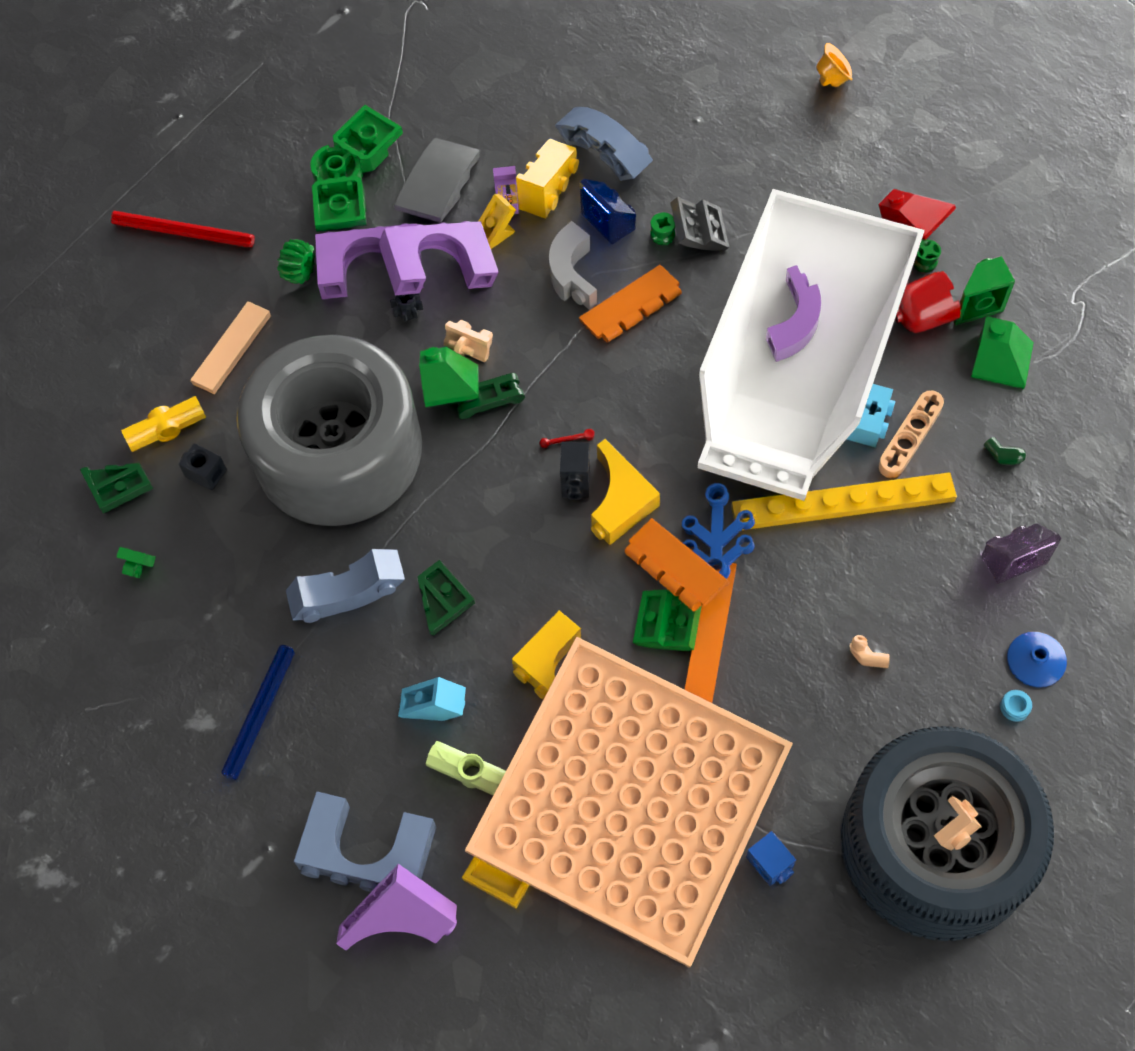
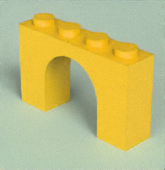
(541, 655)

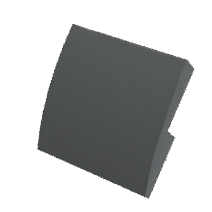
(699, 225)

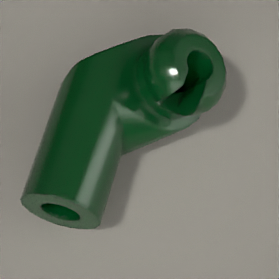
(1005, 455)

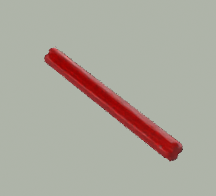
(182, 229)

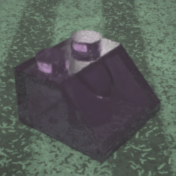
(1019, 551)

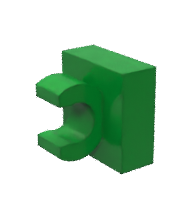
(134, 562)

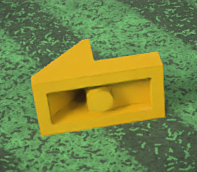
(496, 220)

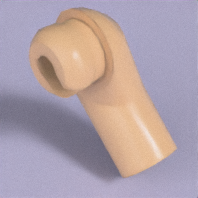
(865, 655)

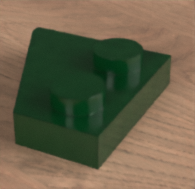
(116, 484)
(442, 597)

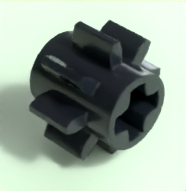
(406, 306)

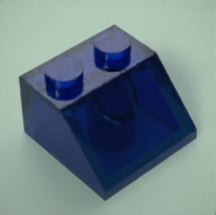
(606, 210)

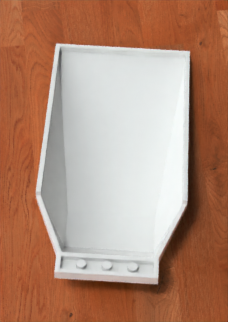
(789, 416)

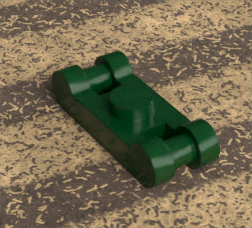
(492, 396)

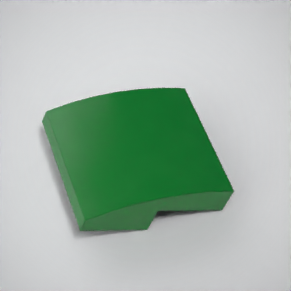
(665, 622)

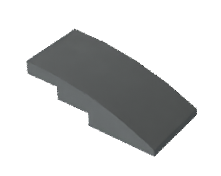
(437, 180)

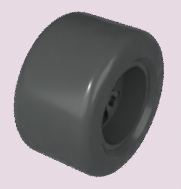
(353, 469)

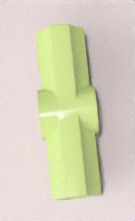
(455, 762)

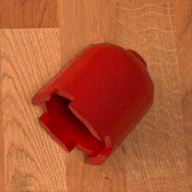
(928, 303)

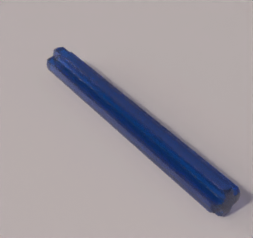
(257, 712)

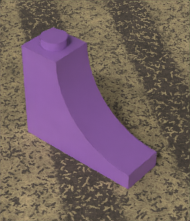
(400, 905)

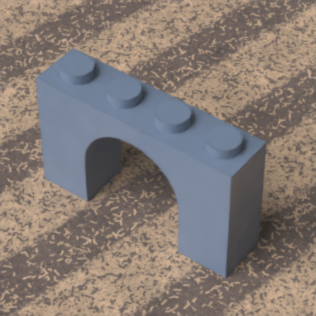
(321, 852)

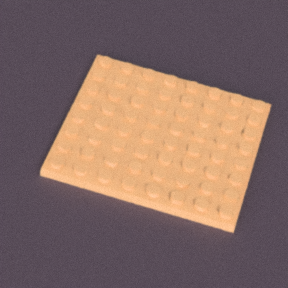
(630, 800)

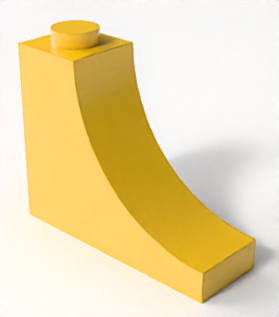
(627, 499)

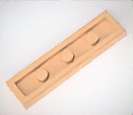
(230, 347)

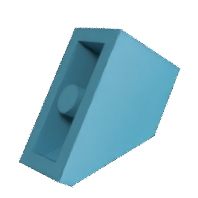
(432, 700)

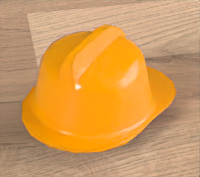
(833, 67)

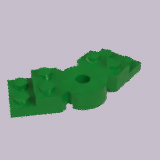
(339, 169)

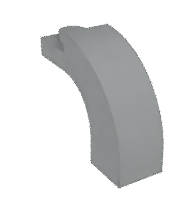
(565, 251)

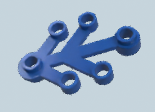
(718, 538)

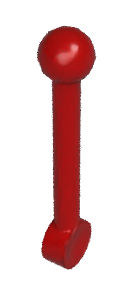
(588, 435)

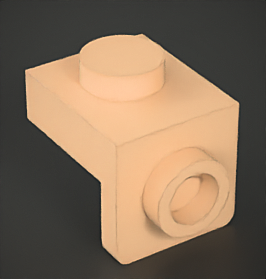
(958, 831)

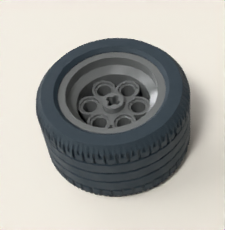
(897, 873)

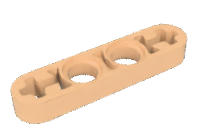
(910, 433)

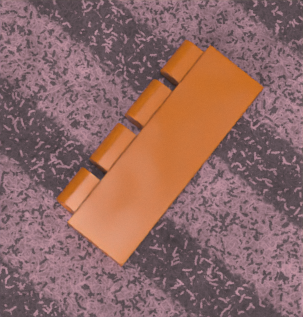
(625, 305)
(675, 565)

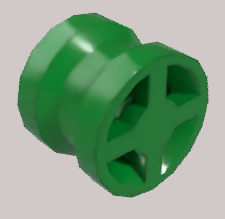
(667, 233)
(929, 249)

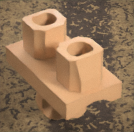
(466, 341)

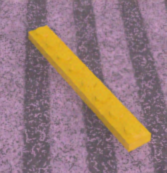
(849, 500)

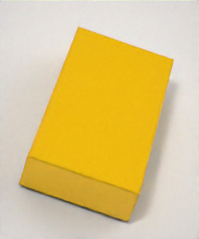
(495, 882)

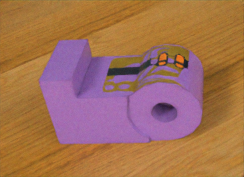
(506, 185)

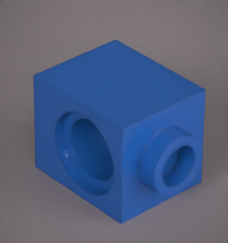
(771, 859)

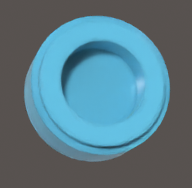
(1016, 705)

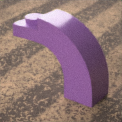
(795, 333)

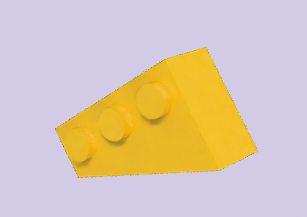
(546, 178)

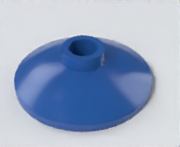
(1031, 669)

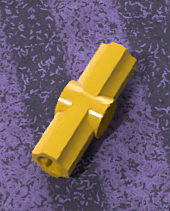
(163, 423)

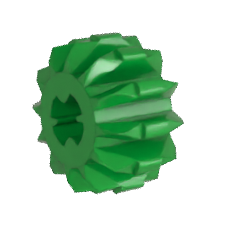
(296, 261)

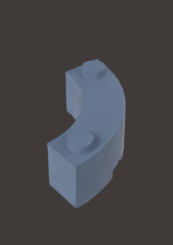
(615, 143)
(364, 583)

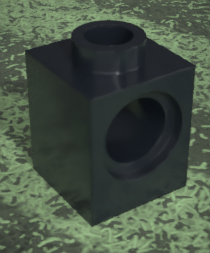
(209, 473)

